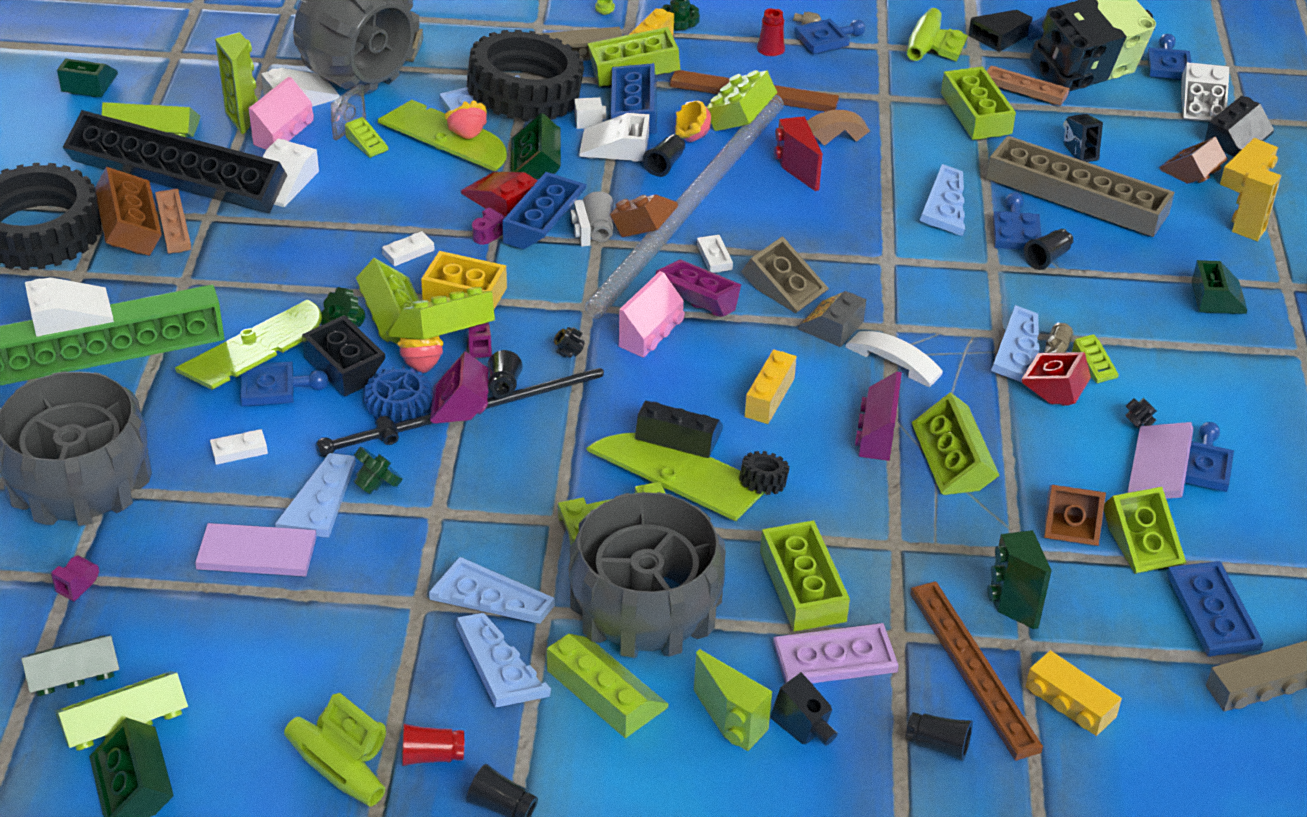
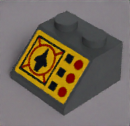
(835, 318)

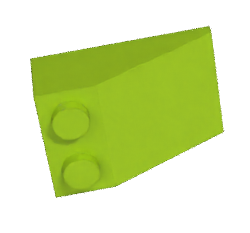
(1144, 530)
(732, 700)

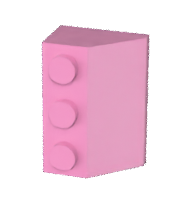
(280, 114)
(650, 316)

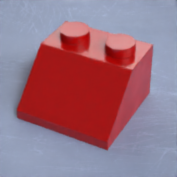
(1058, 376)

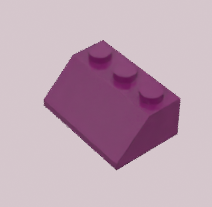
(703, 287)
(460, 391)
(879, 418)

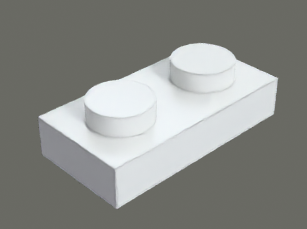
(581, 223)
(408, 248)
(714, 253)
(238, 446)

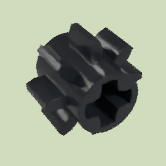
(569, 342)
(1140, 412)

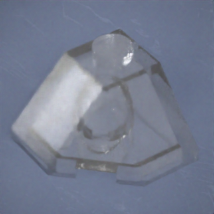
(346, 109)

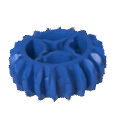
(398, 394)

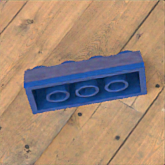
(635, 92)
(540, 210)

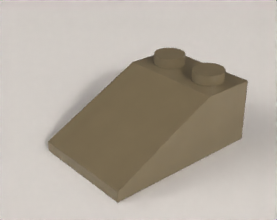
(784, 276)

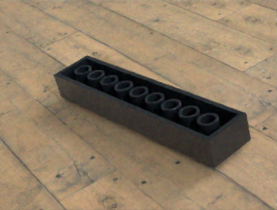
(176, 161)

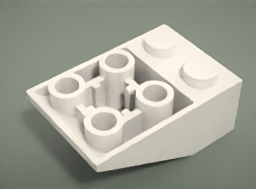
(1204, 91)
(617, 138)

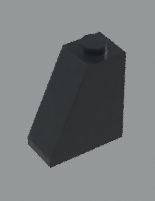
(1000, 28)

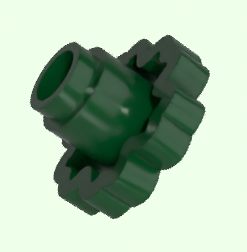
(685, 14)
(342, 303)
(374, 471)

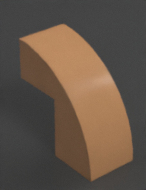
(833, 122)

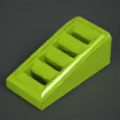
(363, 136)
(1093, 347)

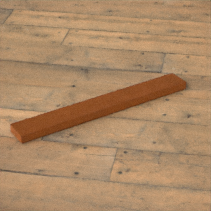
(790, 96)
(976, 671)

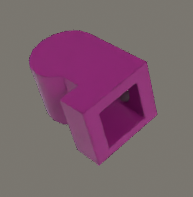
(486, 228)
(480, 341)
(76, 575)

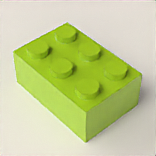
(741, 100)

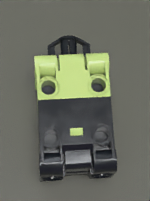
(1092, 41)

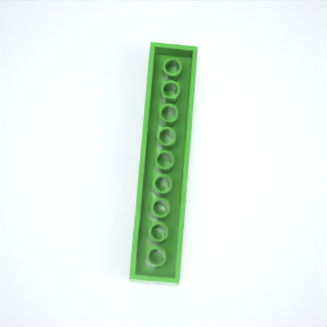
(138, 330)

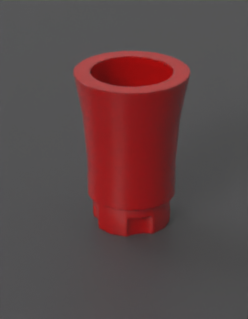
(772, 33)
(431, 745)

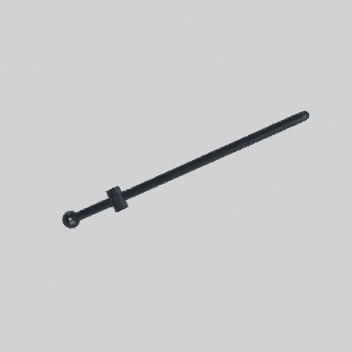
(388, 430)

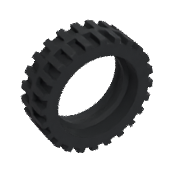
(522, 96)
(55, 239)

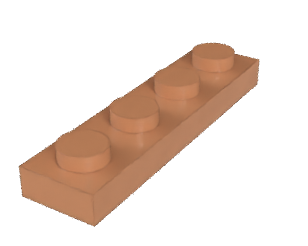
(1028, 86)
(173, 221)

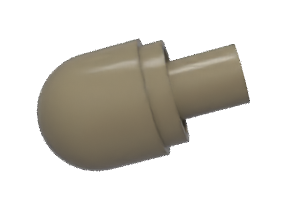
(808, 17)

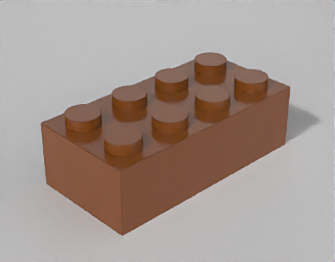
(127, 211)

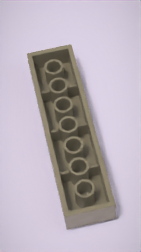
(1080, 185)

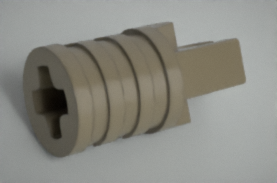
(1059, 338)

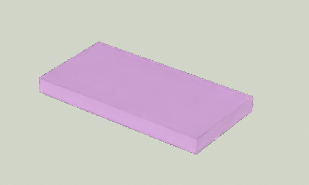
(1162, 458)
(256, 549)
(836, 653)

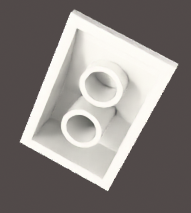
(312, 84)
(299, 164)
(66, 305)

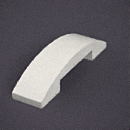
(920, 366)

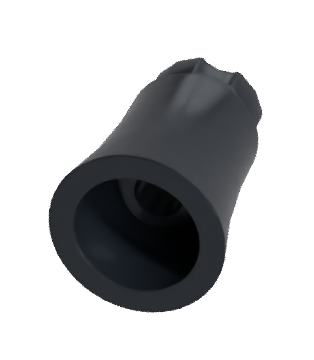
(662, 157)
(1046, 249)
(503, 373)
(940, 734)
(500, 794)

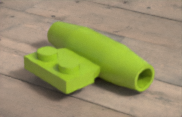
(929, 35)
(338, 748)

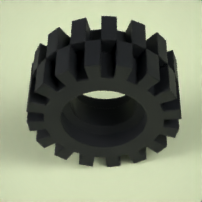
(764, 472)

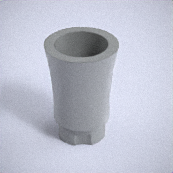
(598, 209)

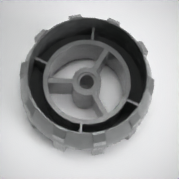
(355, 39)
(72, 447)
(622, 566)

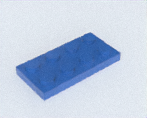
(1214, 608)

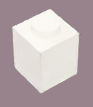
(589, 112)

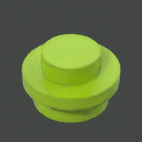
(604, 6)

